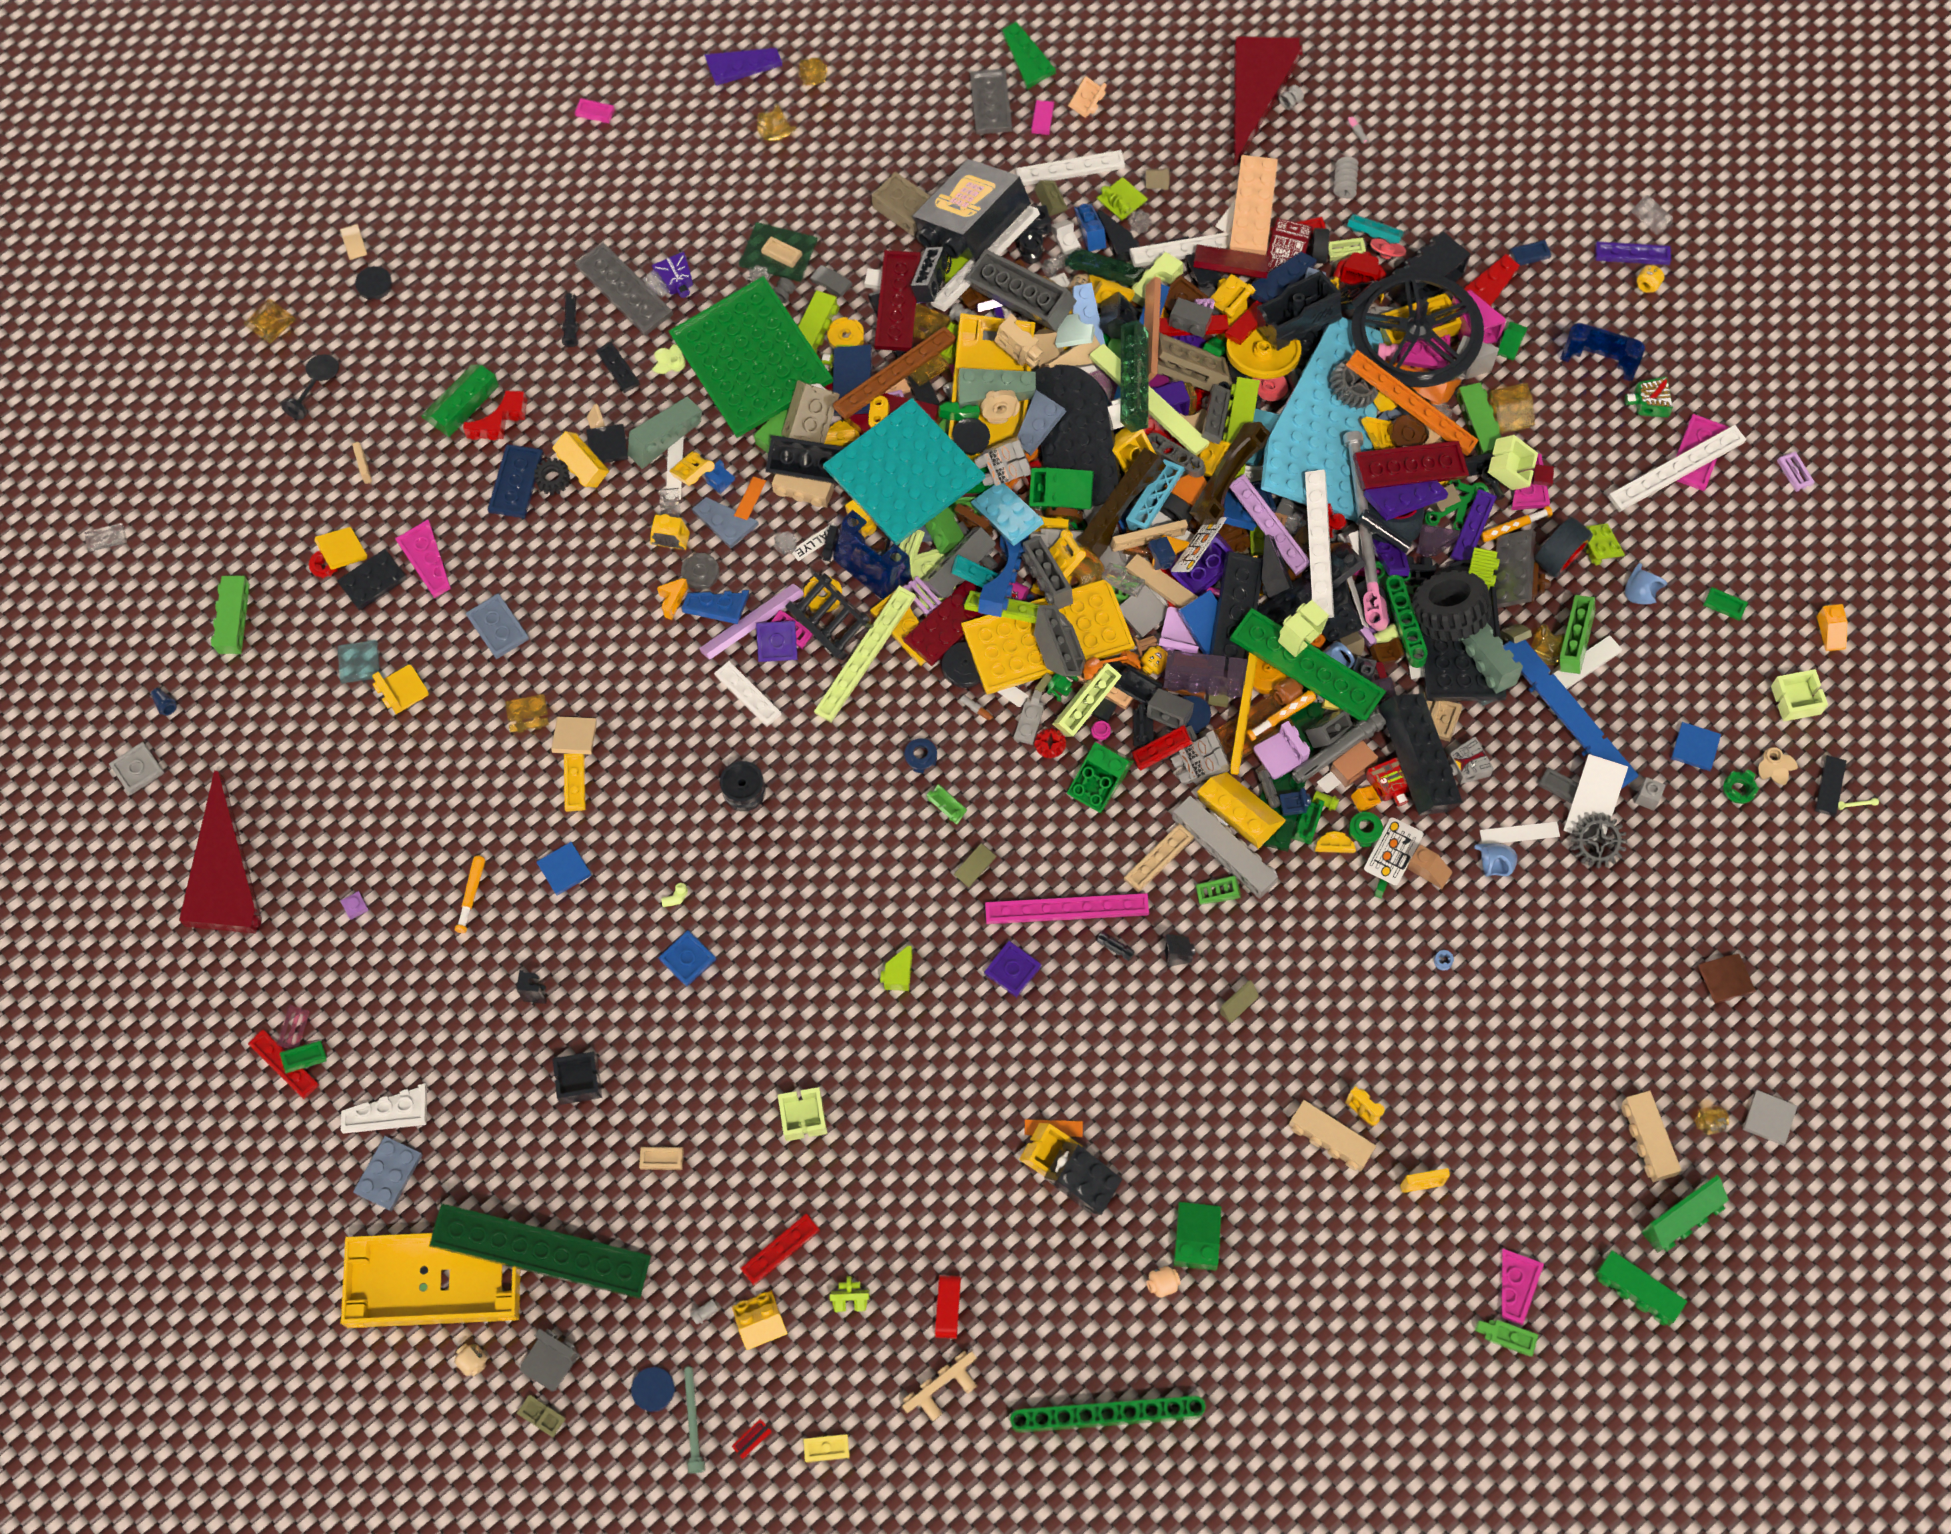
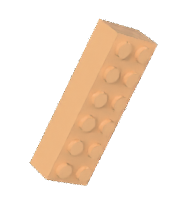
(1253, 204)

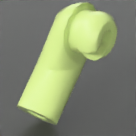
(677, 897)

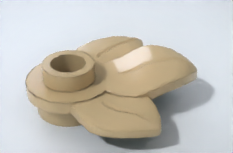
(1778, 768)

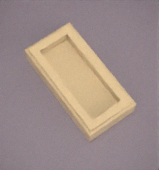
(781, 252)
(362, 462)
(661, 1158)

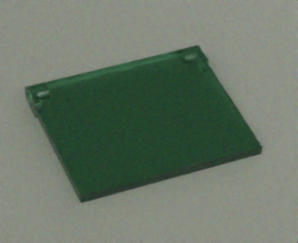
(761, 234)

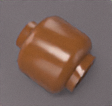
(1287, 691)

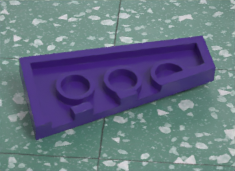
(740, 64)
(1402, 499)
(1391, 558)

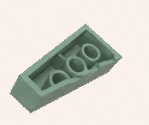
(976, 383)
(662, 431)
(1492, 659)

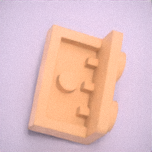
(1087, 96)

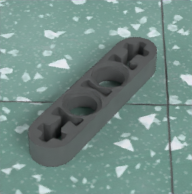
(1177, 452)

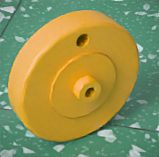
(1266, 677)

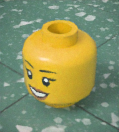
(1650, 278)
(1154, 660)

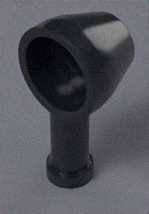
(1494, 483)

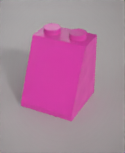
(1493, 321)

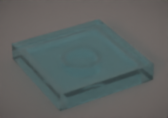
(358, 661)

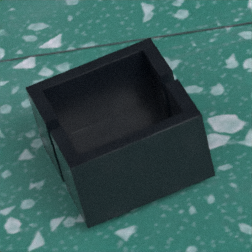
(578, 1078)

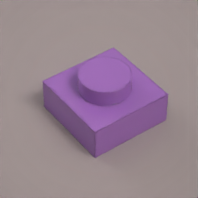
(354, 905)

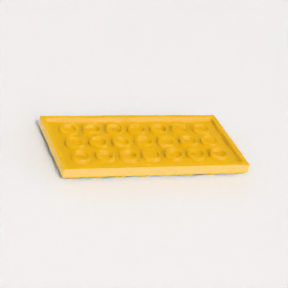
(1008, 650)

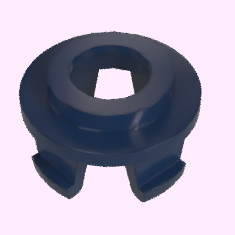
(917, 764)

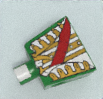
(1651, 398)

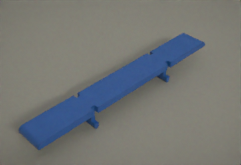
(1566, 707)

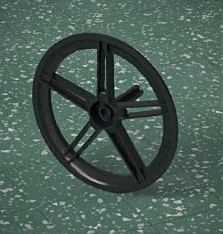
(1419, 328)

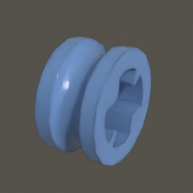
(1443, 953)

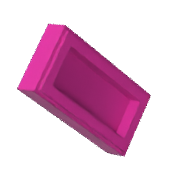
(594, 111)
(1042, 117)

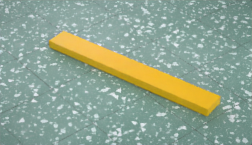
(1243, 714)

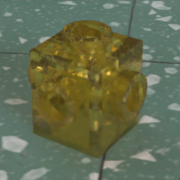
(812, 71)

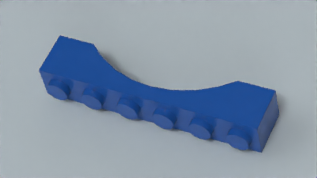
(995, 593)

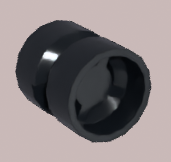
(1031, 246)

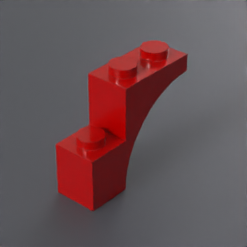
(493, 426)

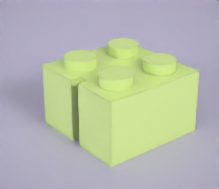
(1512, 457)
(1305, 624)
(1795, 695)
(802, 1115)

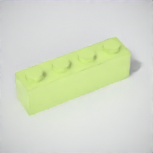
(1086, 700)

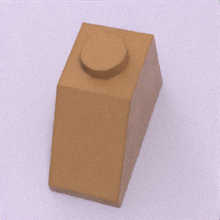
(1429, 866)

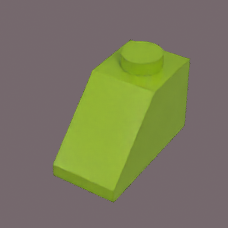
(898, 971)

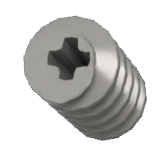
(1346, 177)

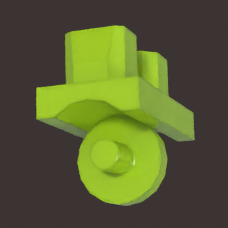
(840, 1297)

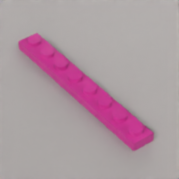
(1067, 908)

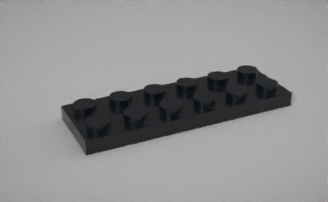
(1343, 565)
(1237, 596)

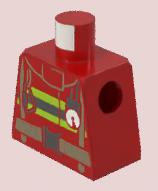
(1389, 781)

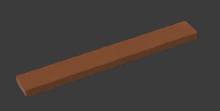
(894, 372)

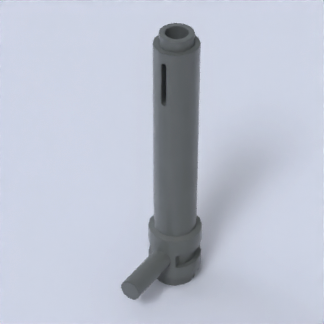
(1361, 731)

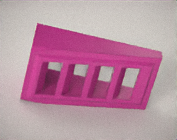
(782, 616)

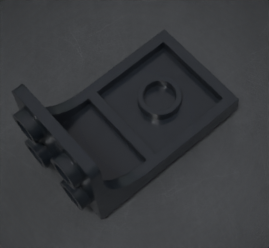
(1345, 616)

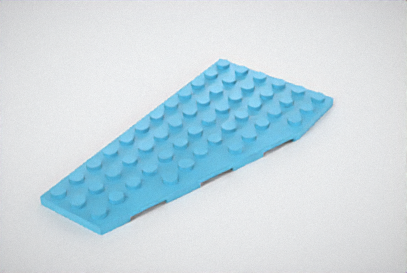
(1314, 424)

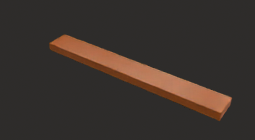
(1411, 401)

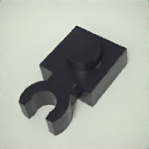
(830, 543)

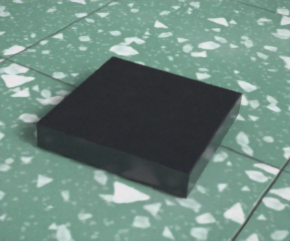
(608, 443)

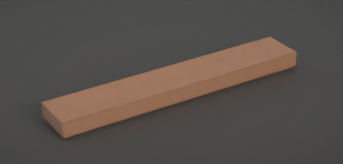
(1151, 322)

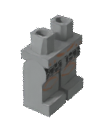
(1004, 462)
(1202, 759)

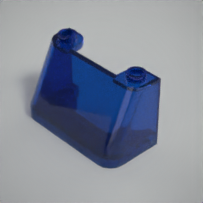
(1604, 343)

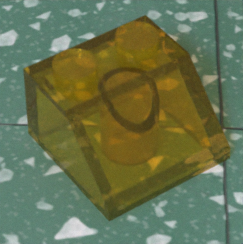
(1512, 407)

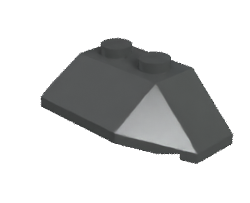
(1058, 642)

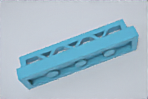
(1150, 494)

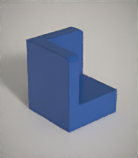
(719, 477)

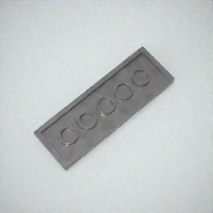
(623, 289)

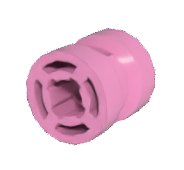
(1387, 352)

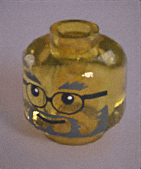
(1712, 1119)

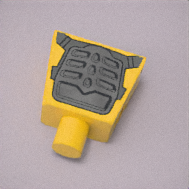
(669, 532)

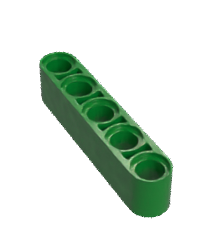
(1406, 612)

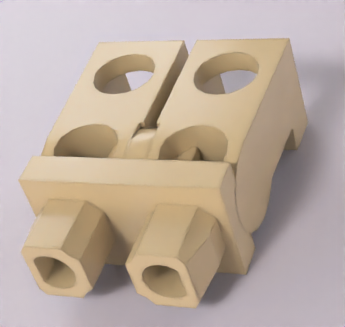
(1018, 343)

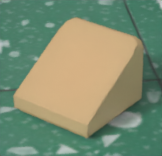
(595, 418)

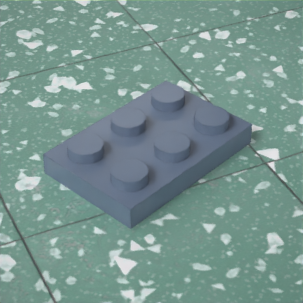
(497, 626)
(387, 1173)

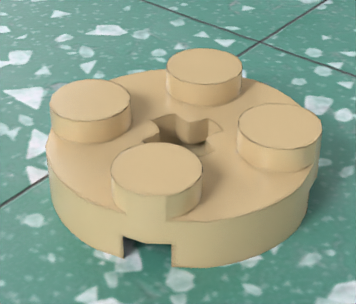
(998, 398)

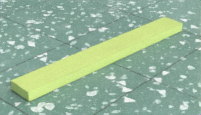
(1158, 407)
(865, 654)

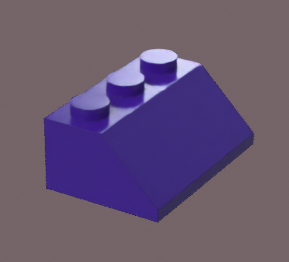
(1207, 569)

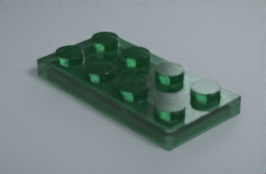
(1105, 266)

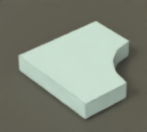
(1074, 332)

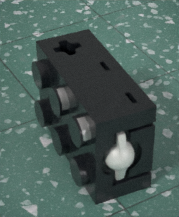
(1083, 1178)

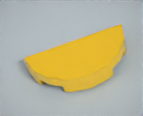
(1335, 842)

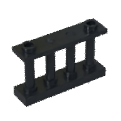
(812, 622)

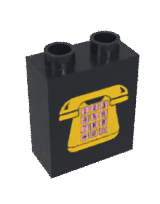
(971, 210)

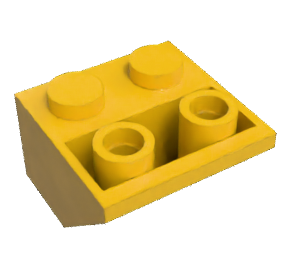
(759, 1320)

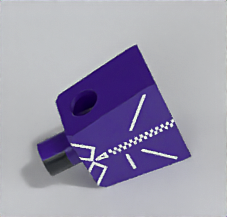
(675, 274)

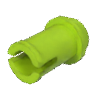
(1330, 802)

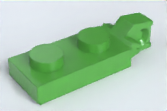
(1508, 1336)

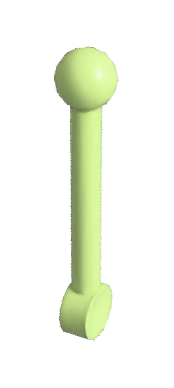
(1874, 801)

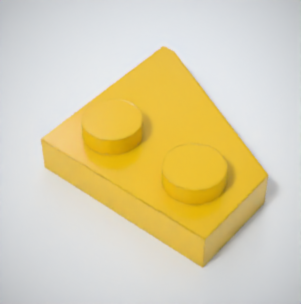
(1378, 432)
(841, 434)

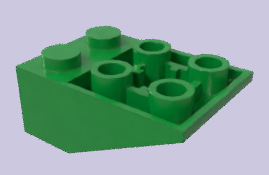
(1061, 488)
(1100, 776)

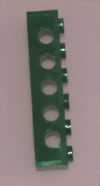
(1134, 376)

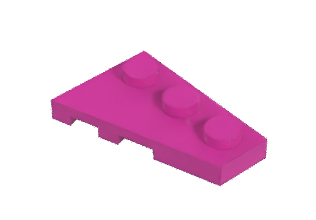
(1531, 497)

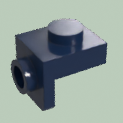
(1162, 553)
(1295, 802)

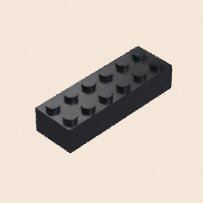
(1421, 754)

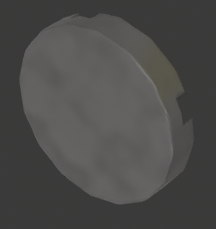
(700, 571)

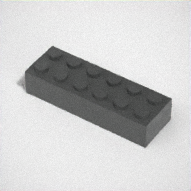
(1021, 290)

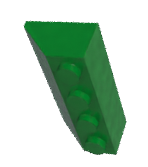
(461, 399)
(1687, 1214)

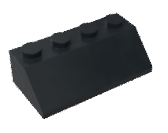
(800, 458)

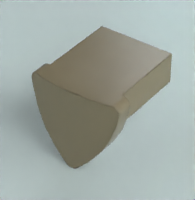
(1158, 178)
(1452, 498)
(1354, 643)

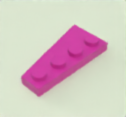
(422, 552)

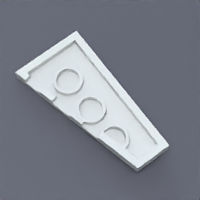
(397, 1111)

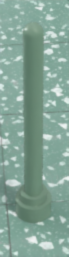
(695, 1463)

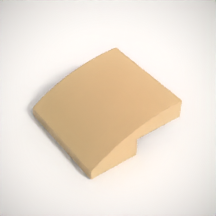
(1445, 717)

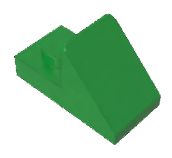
(1512, 340)

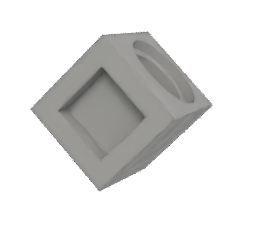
(1650, 793)

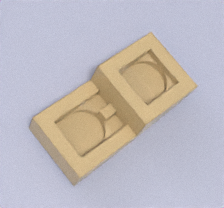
(353, 241)

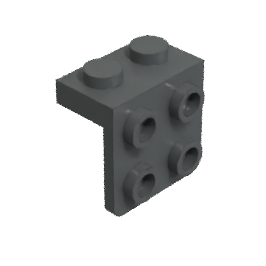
(549, 1360)

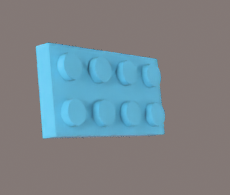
(1007, 513)

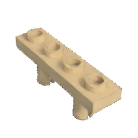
(956, 1371)

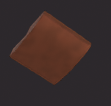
(1726, 978)

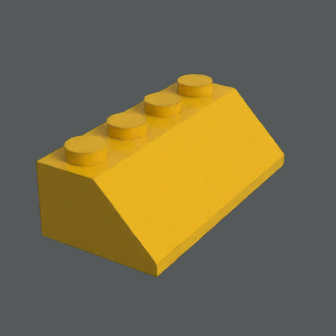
(1435, 304)
(1240, 808)

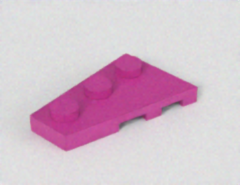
(1423, 355)
(1519, 1284)

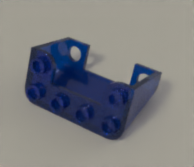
(873, 571)

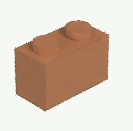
(1353, 763)

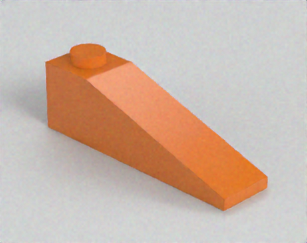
(1436, 394)

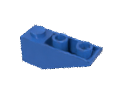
(1091, 227)

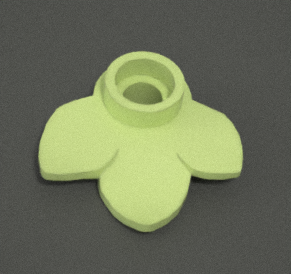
(669, 360)

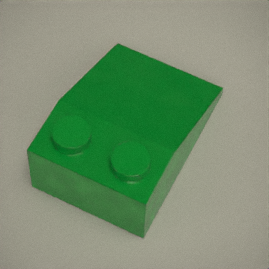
(1197, 1236)

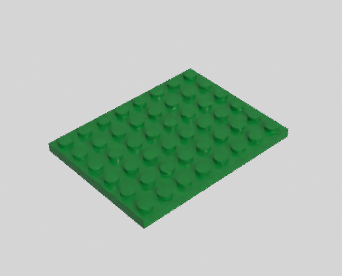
(749, 355)

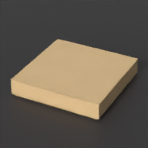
(574, 735)

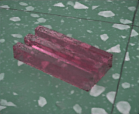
(298, 1011)

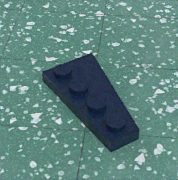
(1282, 277)

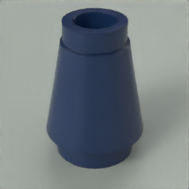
(163, 702)

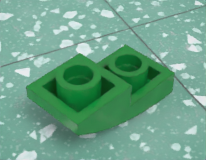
(952, 411)

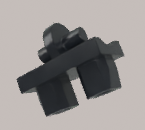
(1421, 571)
(1365, 667)

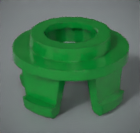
(1060, 684)
(1747, 780)
(1365, 839)

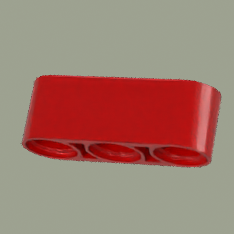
(948, 1306)

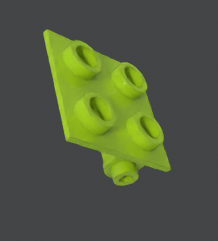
(1121, 198)
(1603, 544)

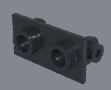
(1142, 726)

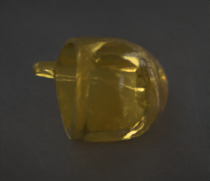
(774, 125)
(1089, 569)
(1548, 646)

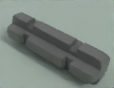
(1269, 789)

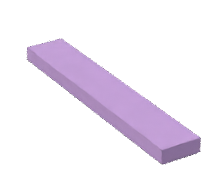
(1270, 524)
(749, 622)

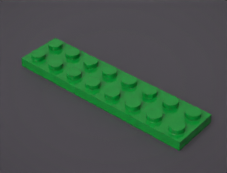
(1310, 667)

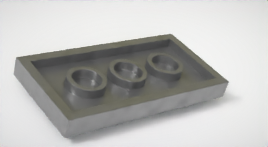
(991, 101)
(1515, 568)

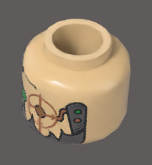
(470, 1359)

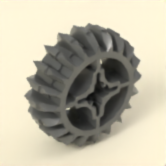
(1355, 395)
(1598, 831)

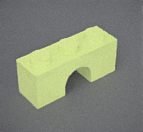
(1164, 267)

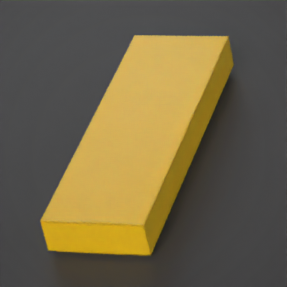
(574, 782)

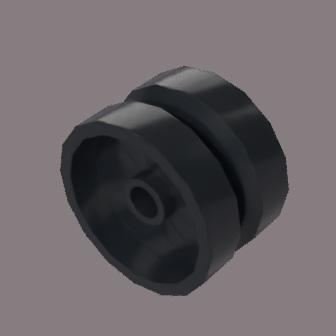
(742, 786)

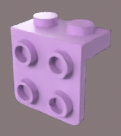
(1176, 633)
(1282, 751)

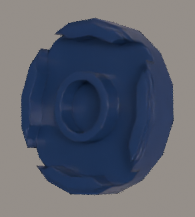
(1201, 714)
(653, 1389)

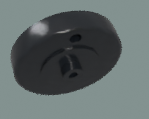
(959, 666)

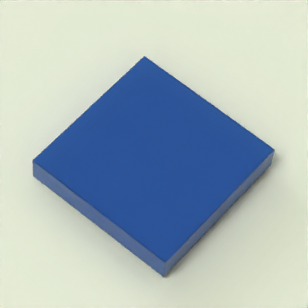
(1696, 746)
(564, 868)
(687, 958)

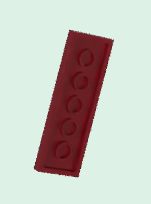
(897, 301)
(1410, 465)
(943, 625)

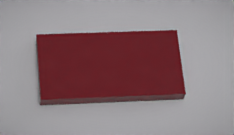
(1231, 261)

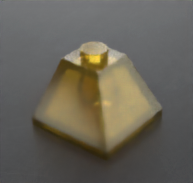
(269, 320)

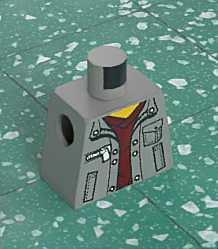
(1470, 762)

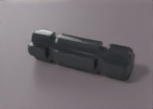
(1115, 946)

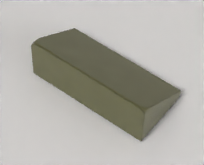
(1050, 196)
(1239, 1002)

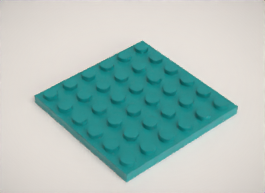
(904, 471)

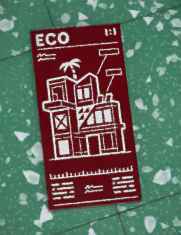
(1287, 241)

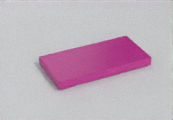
(1697, 432)

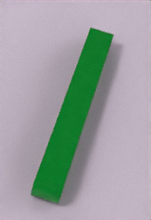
(1117, 1409)

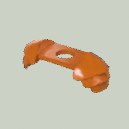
(1094, 664)

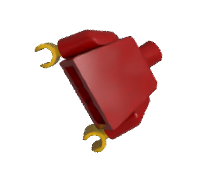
(1359, 269)

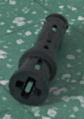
(570, 326)
(1375, 526)

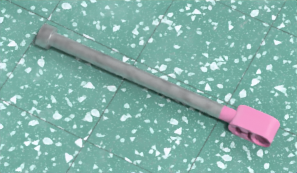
(1353, 441)

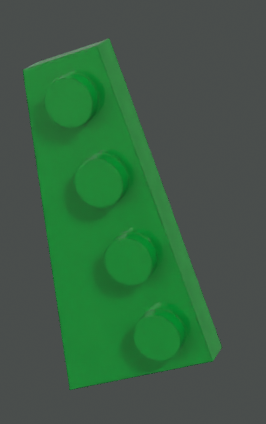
(1029, 59)

